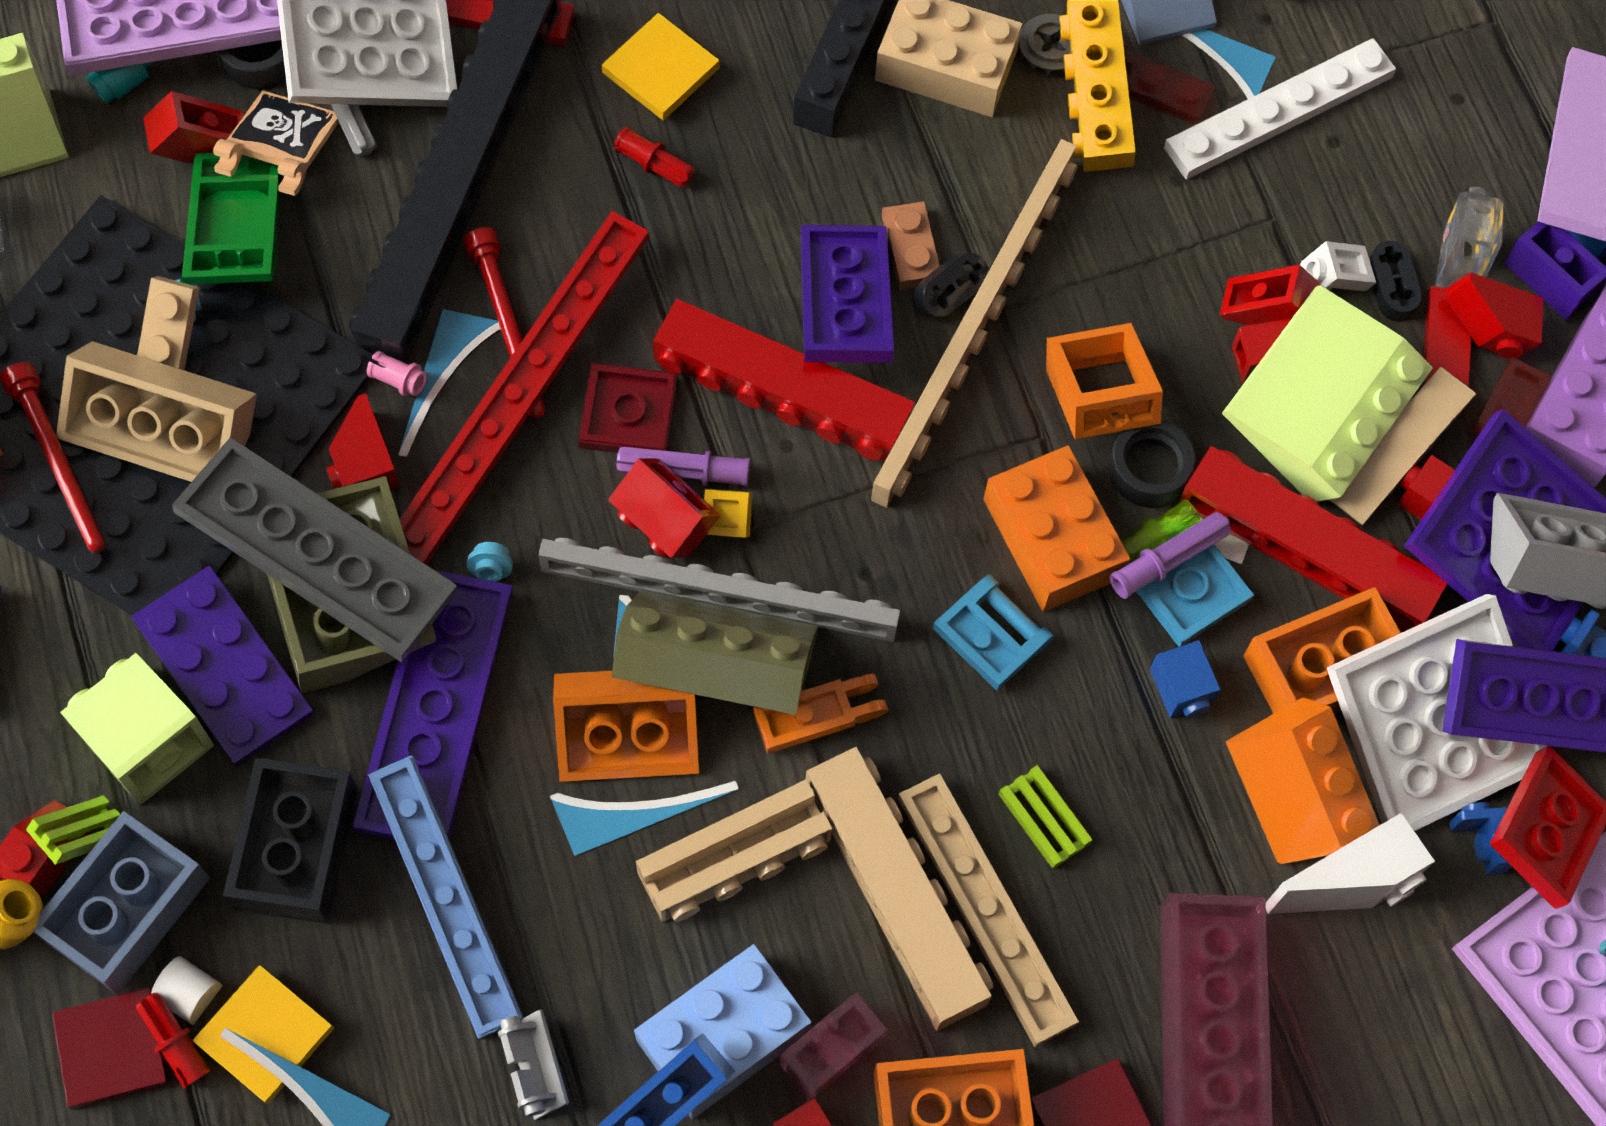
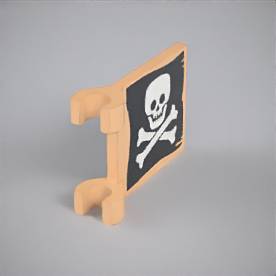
(279, 135)

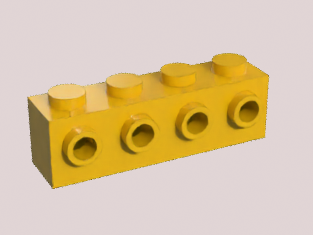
(1099, 83)

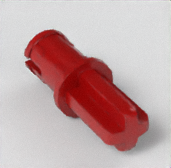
(653, 157)
(172, 1040)

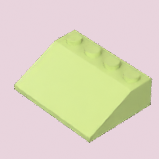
(1326, 394)

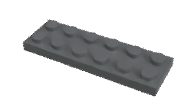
(315, 549)

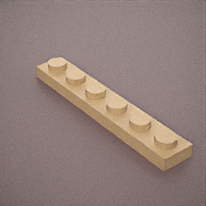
(987, 910)

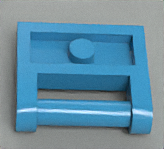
(983, 640)

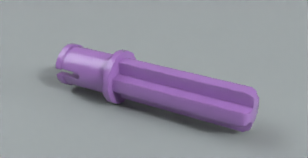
(691, 466)
(1167, 556)

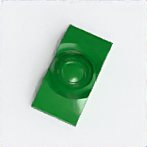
(232, 222)

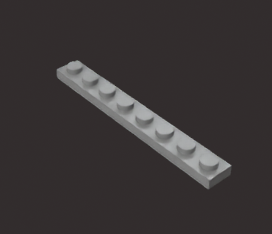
(700, 583)

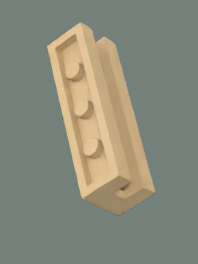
(734, 851)

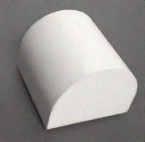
(186, 989)

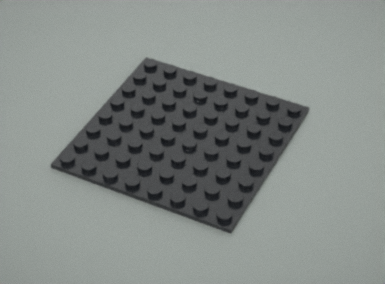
(241, 336)

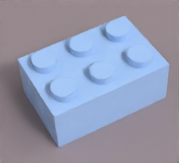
(741, 1013)

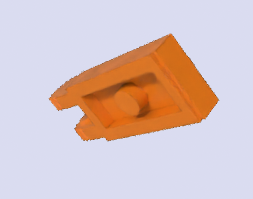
(819, 713)

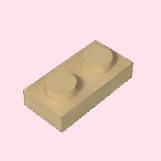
(168, 322)

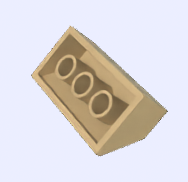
(149, 411)

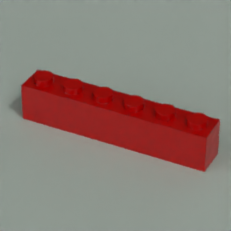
(780, 381)
(1311, 539)

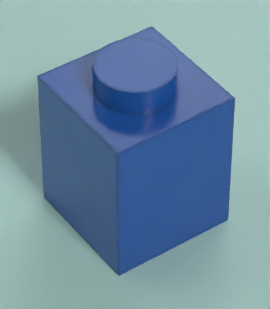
(1185, 680)

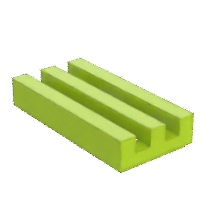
(1060, 808)
(72, 824)

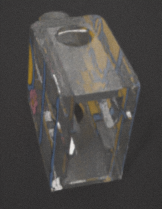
(1473, 220)

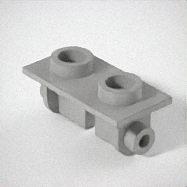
(539, 1080)

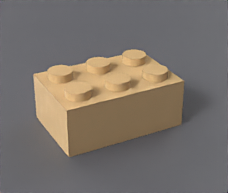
(948, 53)

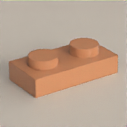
(910, 243)

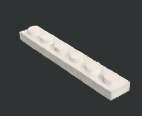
(1279, 108)

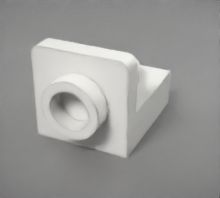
(1340, 266)

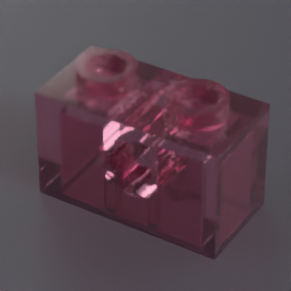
(833, 1047)

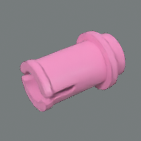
(405, 377)

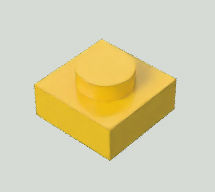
(734, 511)

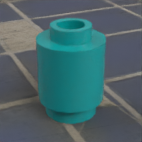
(118, 81)

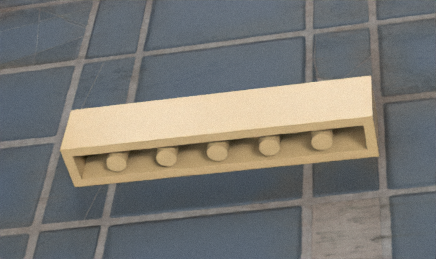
(898, 889)

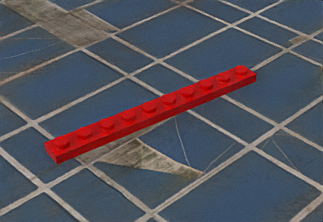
(520, 385)

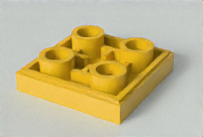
(660, 66)
(269, 1017)

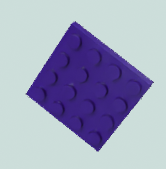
(1458, 526)

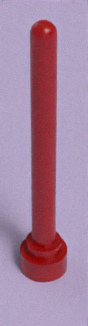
(483, 248)
(22, 384)

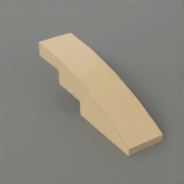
(1405, 444)

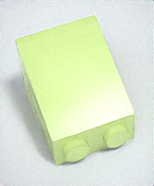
(27, 112)
(137, 727)

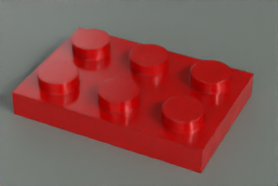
(1551, 827)

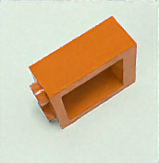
(1090, 412)

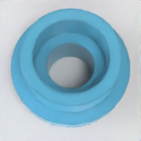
(490, 561)

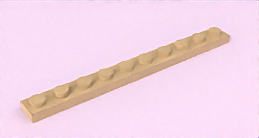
(970, 334)

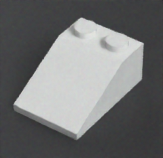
(1360, 875)

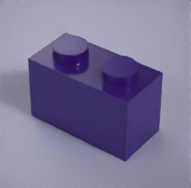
(1557, 268)

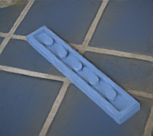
(445, 896)

